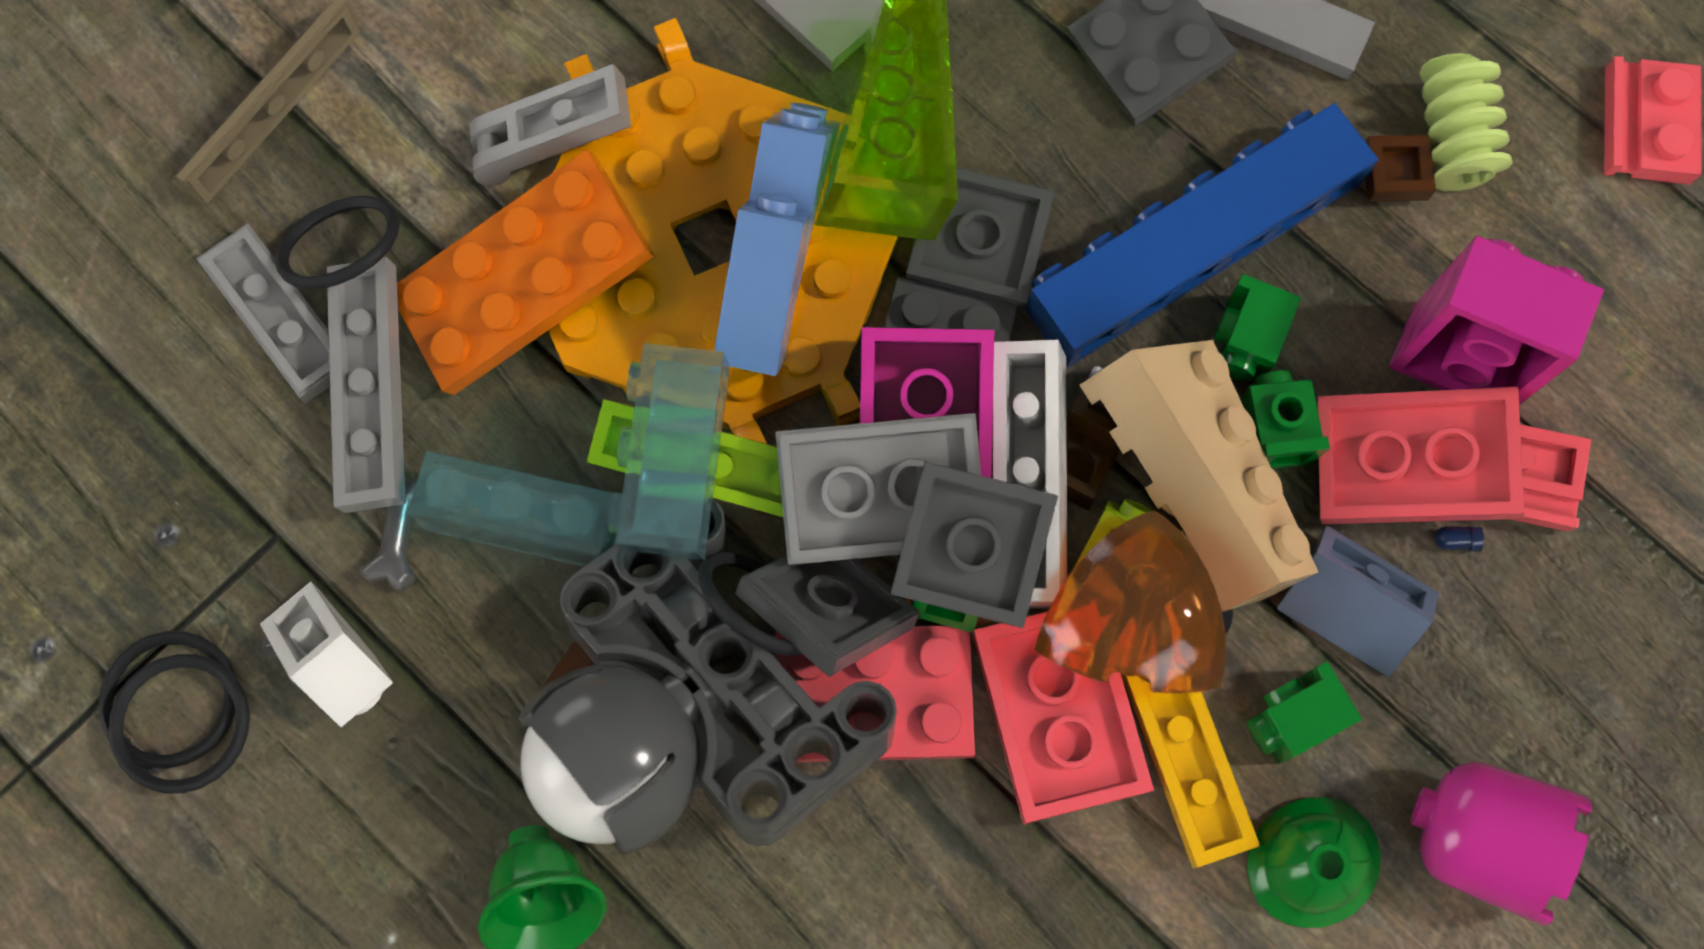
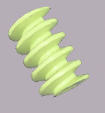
(1463, 119)

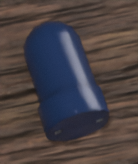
(1460, 538)

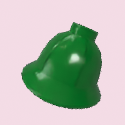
(1314, 862)
(539, 896)

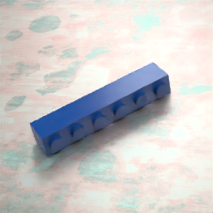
(1200, 233)

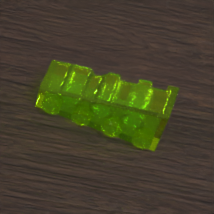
(897, 135)

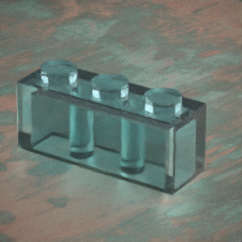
(670, 451)
(511, 509)

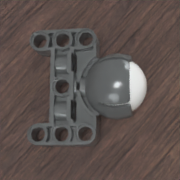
(632, 737)

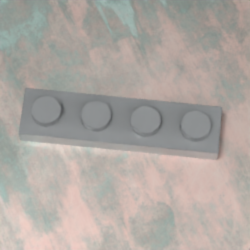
(366, 390)

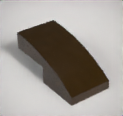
(1089, 448)

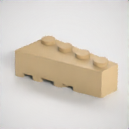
(1205, 466)

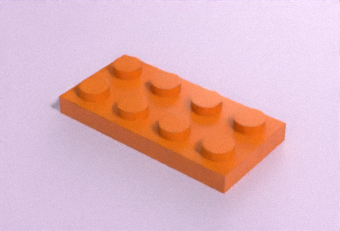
(521, 272)

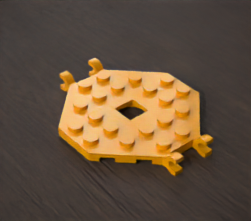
(685, 156)

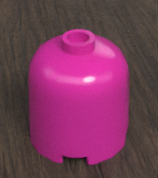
(1502, 837)

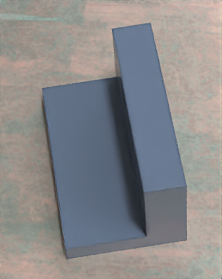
(1361, 602)

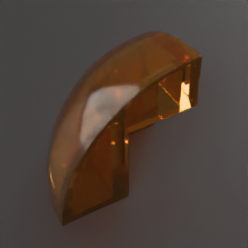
(1139, 610)

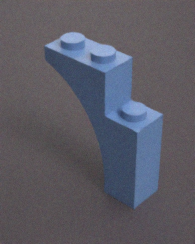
(774, 237)

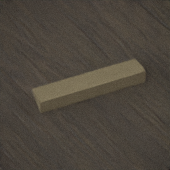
(268, 103)

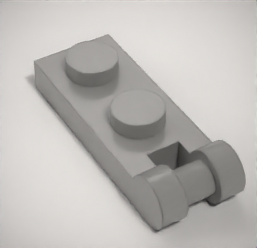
(548, 124)

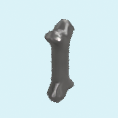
(391, 560)

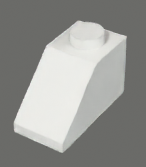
(325, 655)

